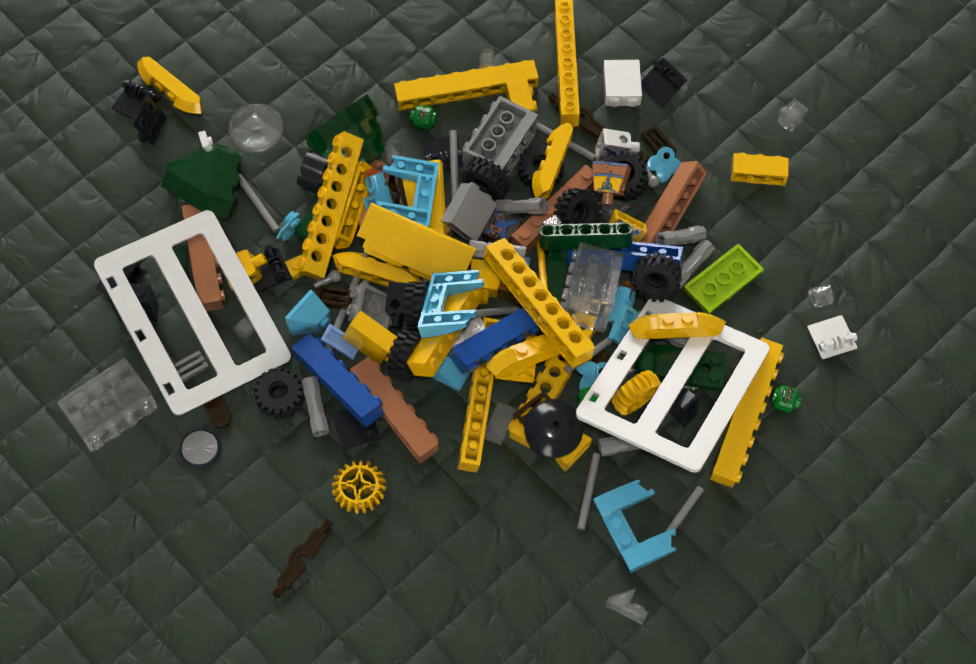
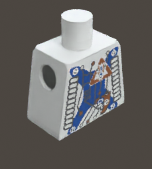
(612, 142)

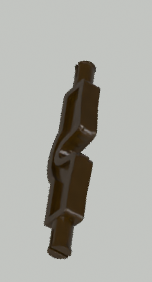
(589, 124)
(295, 567)

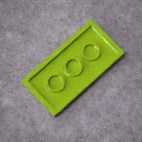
(723, 279)

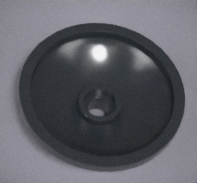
(549, 440)

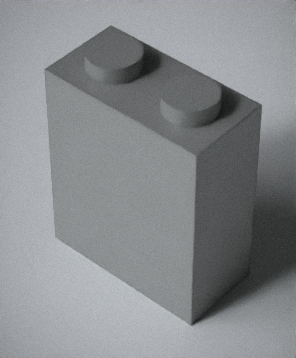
(469, 211)

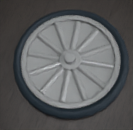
(199, 448)

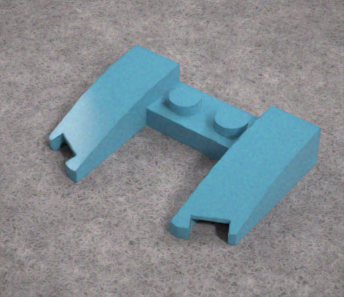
(425, 176)
(433, 318)
(634, 554)

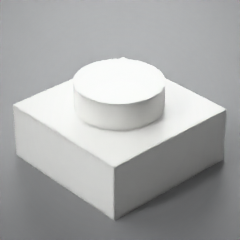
(205, 141)

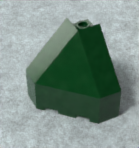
(355, 119)
(205, 178)

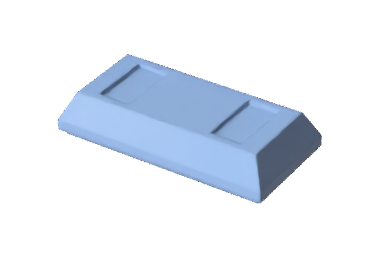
(333, 337)

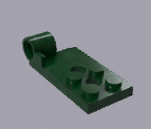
(662, 358)

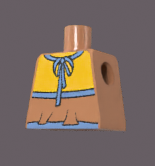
(610, 180)

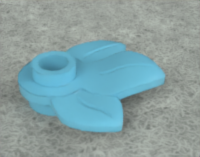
(663, 167)
(292, 221)
(590, 373)

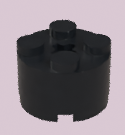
(312, 171)

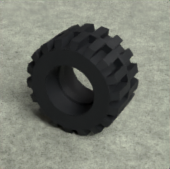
(640, 177)

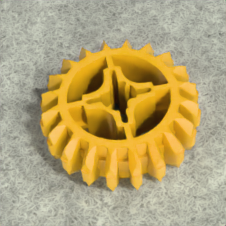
(636, 392)
(367, 487)

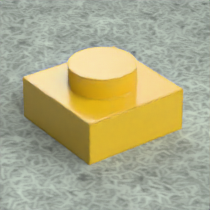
(292, 267)

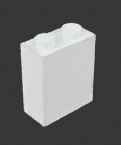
(622, 83)

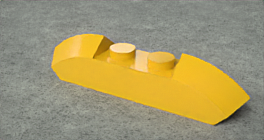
(175, 90)
(558, 144)
(353, 207)
(371, 270)
(676, 325)
(521, 356)

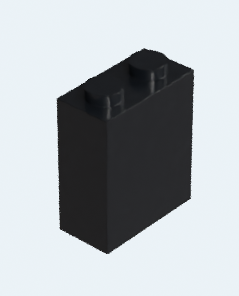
(146, 298)

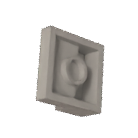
(369, 301)

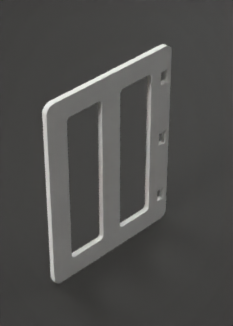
(151, 349)
(644, 431)

